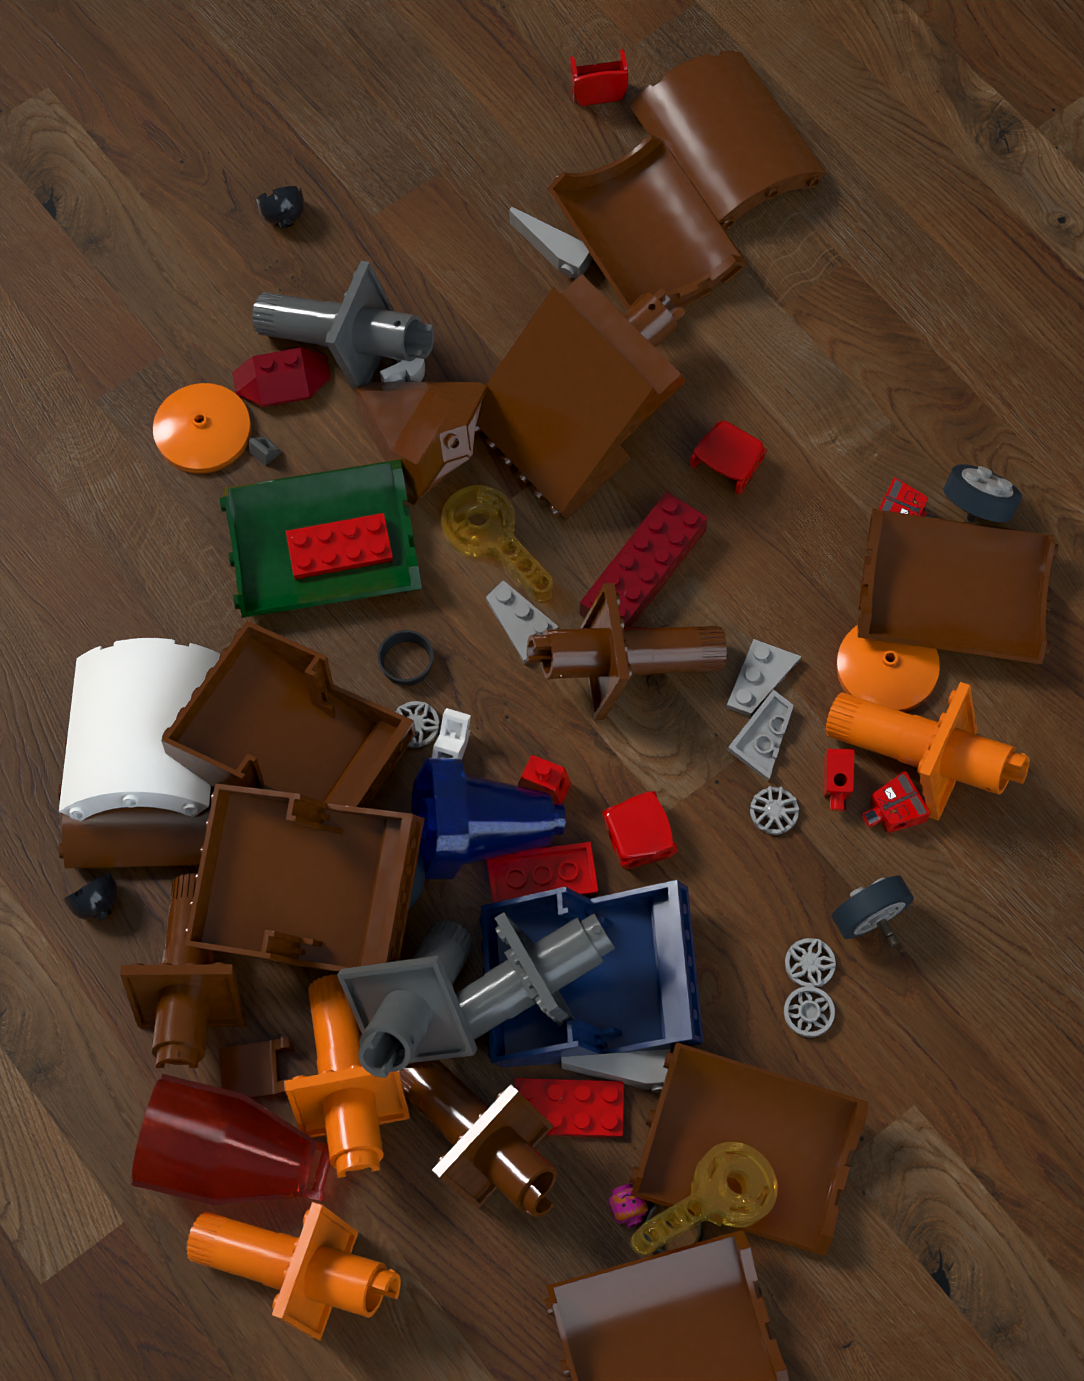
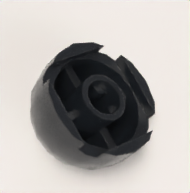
(282, 206)
(94, 898)

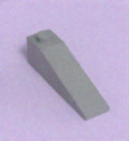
(560, 249)
(635, 1069)

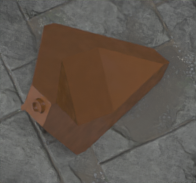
(423, 426)

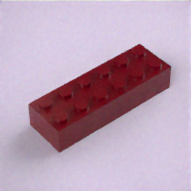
(650, 557)

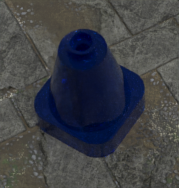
(477, 817)

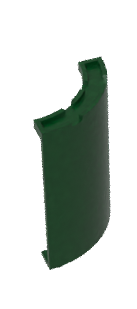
(267, 509)

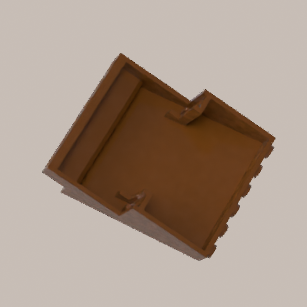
(573, 395)
(283, 726)
(303, 880)

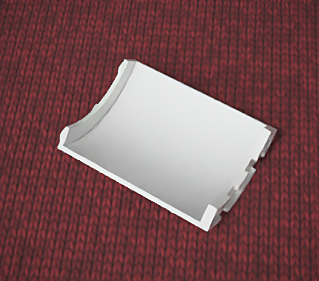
(117, 723)

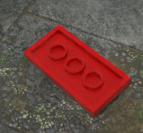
(339, 546)
(543, 871)
(577, 1106)

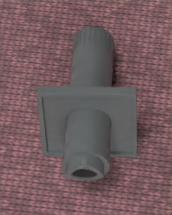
(354, 331)
(533, 973)
(410, 1005)

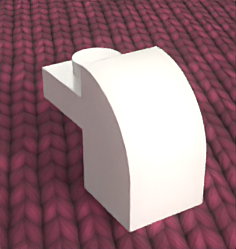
(404, 371)
(453, 735)

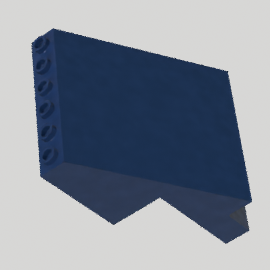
(631, 1002)

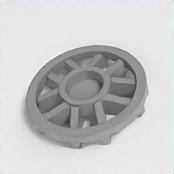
(774, 810)

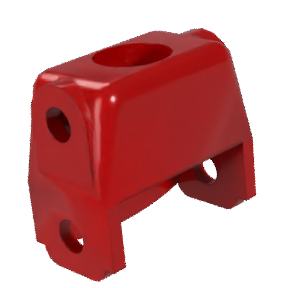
(599, 82)
(730, 453)
(639, 831)

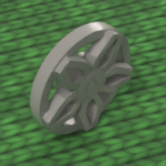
(420, 722)
(810, 962)
(809, 1011)

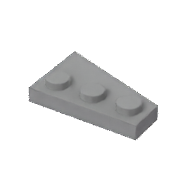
(517, 617)
(760, 674)
(762, 735)

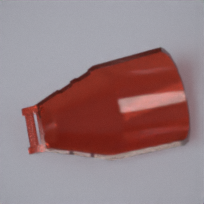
(221, 1147)

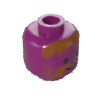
(627, 1208)

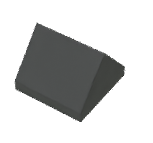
(263, 449)

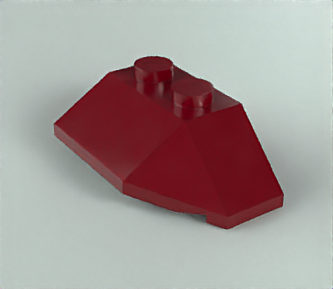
(281, 377)

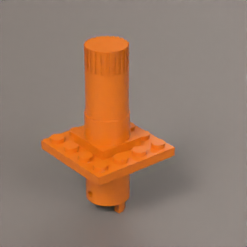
(940, 750)
(343, 1097)
(308, 1270)

